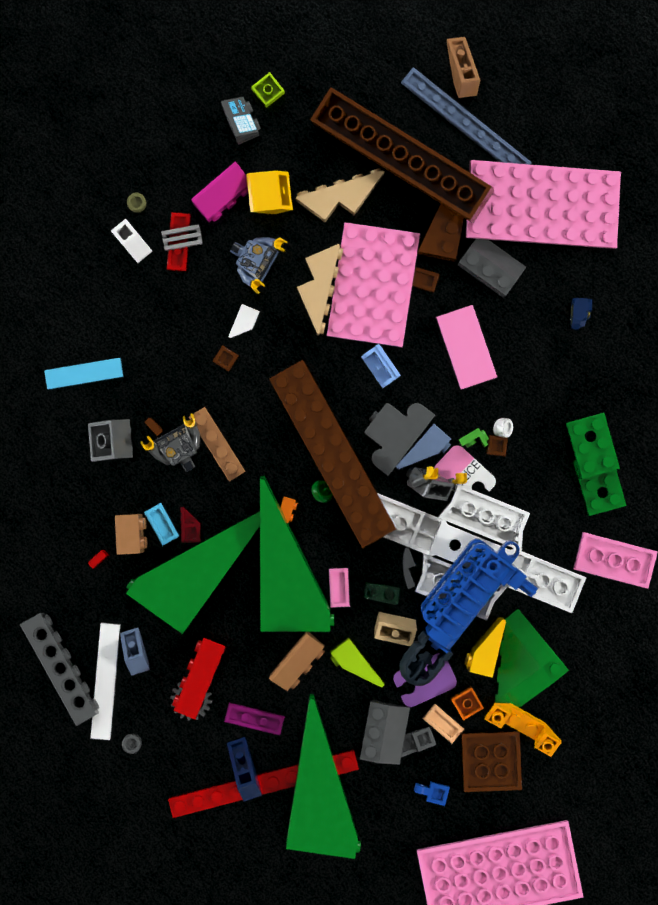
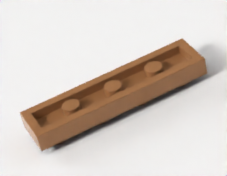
(217, 445)

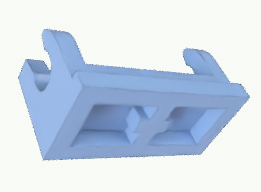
(380, 366)

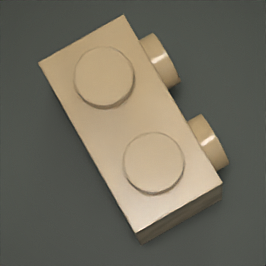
(395, 629)

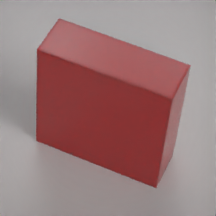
(97, 559)

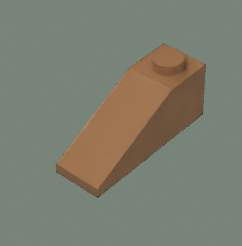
(463, 67)

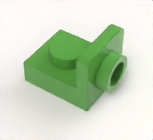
(469, 439)

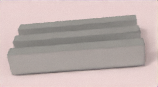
(182, 237)

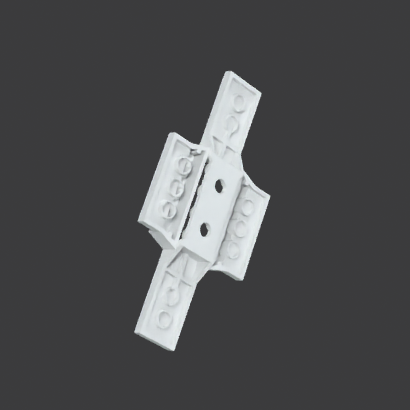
(490, 519)

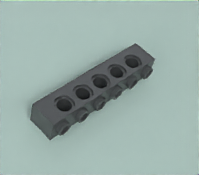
(59, 680)

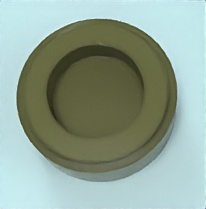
(136, 202)

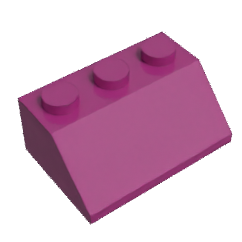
(221, 193)

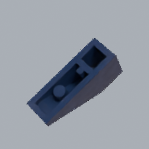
(244, 769)

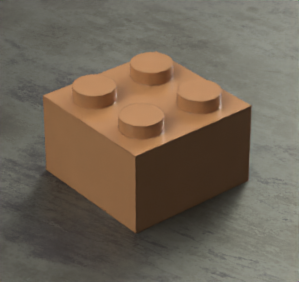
(130, 534)

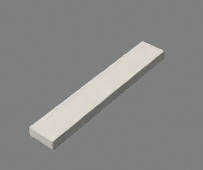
(105, 680)

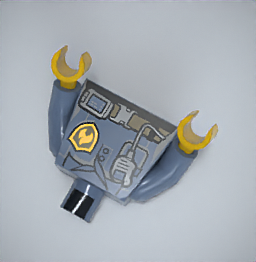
(256, 259)

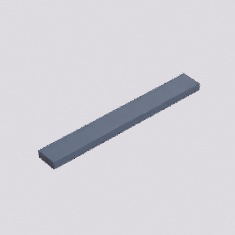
(462, 119)

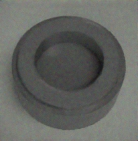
(131, 743)

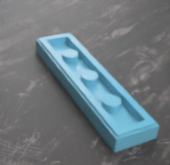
(83, 373)

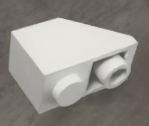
(131, 241)

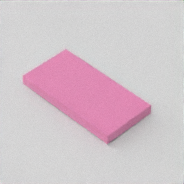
(466, 347)
(615, 560)

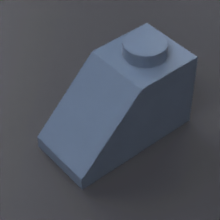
(134, 651)

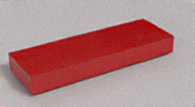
(178, 257)

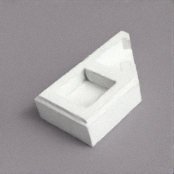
(244, 321)

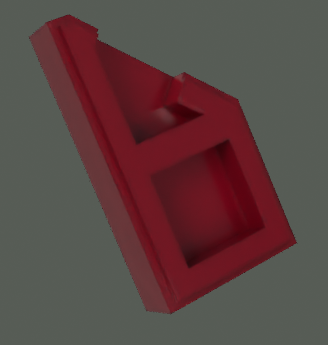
(189, 527)

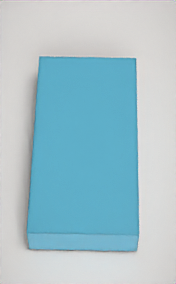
(161, 524)

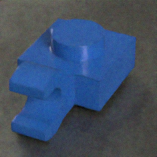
(435, 793)

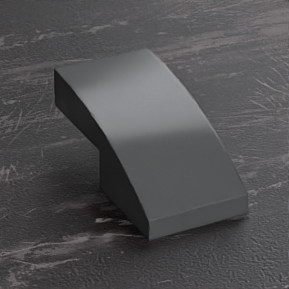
(408, 562)
(418, 741)

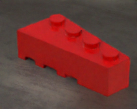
(199, 678)

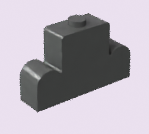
(396, 433)

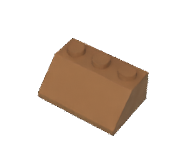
(297, 661)

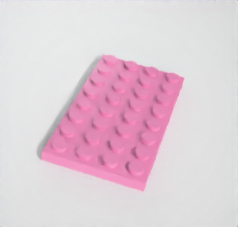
(547, 205)
(503, 868)

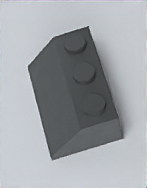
(491, 266)
(384, 733)

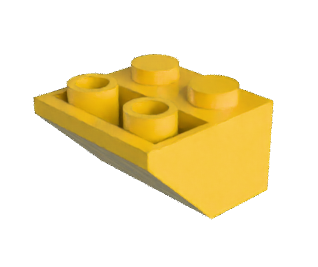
(269, 192)

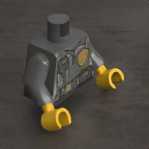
(176, 445)
(432, 485)

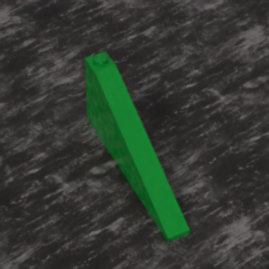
(186, 582)
(287, 586)
(320, 810)

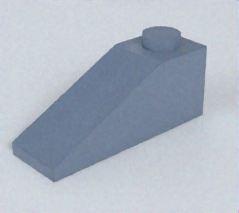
(429, 444)

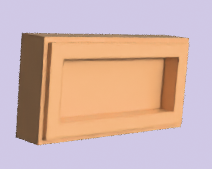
(443, 723)

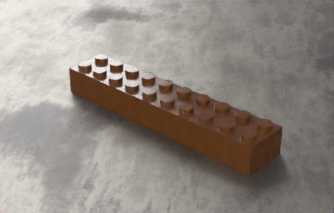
(402, 155)
(333, 454)

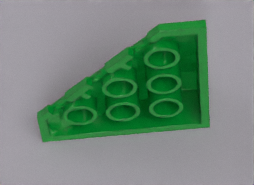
(526, 662)

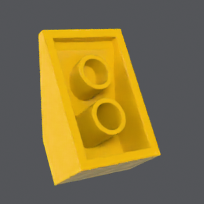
(485, 652)

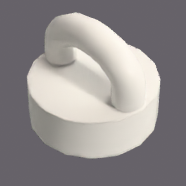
(503, 427)

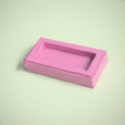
(339, 587)

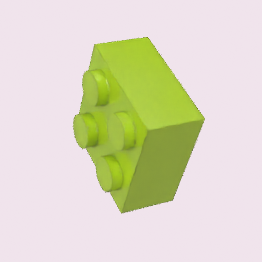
(268, 90)

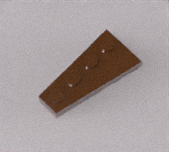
(443, 235)

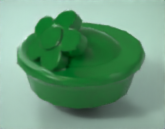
(321, 491)

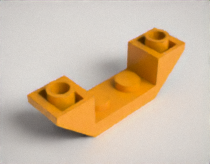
(524, 722)

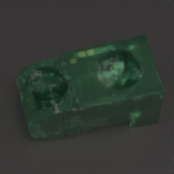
(382, 593)

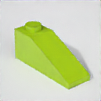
(352, 660)

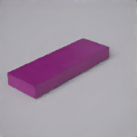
(254, 718)

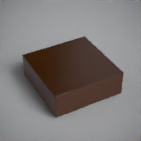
(225, 358)
(154, 426)
(497, 445)

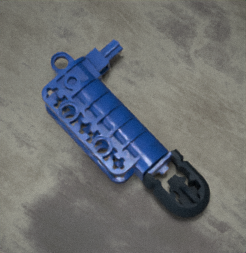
(460, 605)

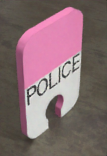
(460, 461)

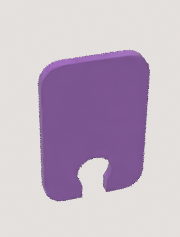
(440, 684)

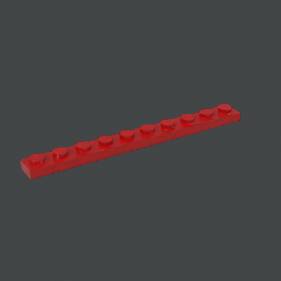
(268, 782)

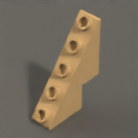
(346, 194)
(316, 292)

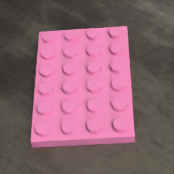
(373, 285)

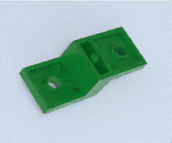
(596, 464)

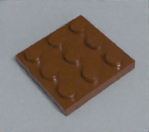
(491, 761)

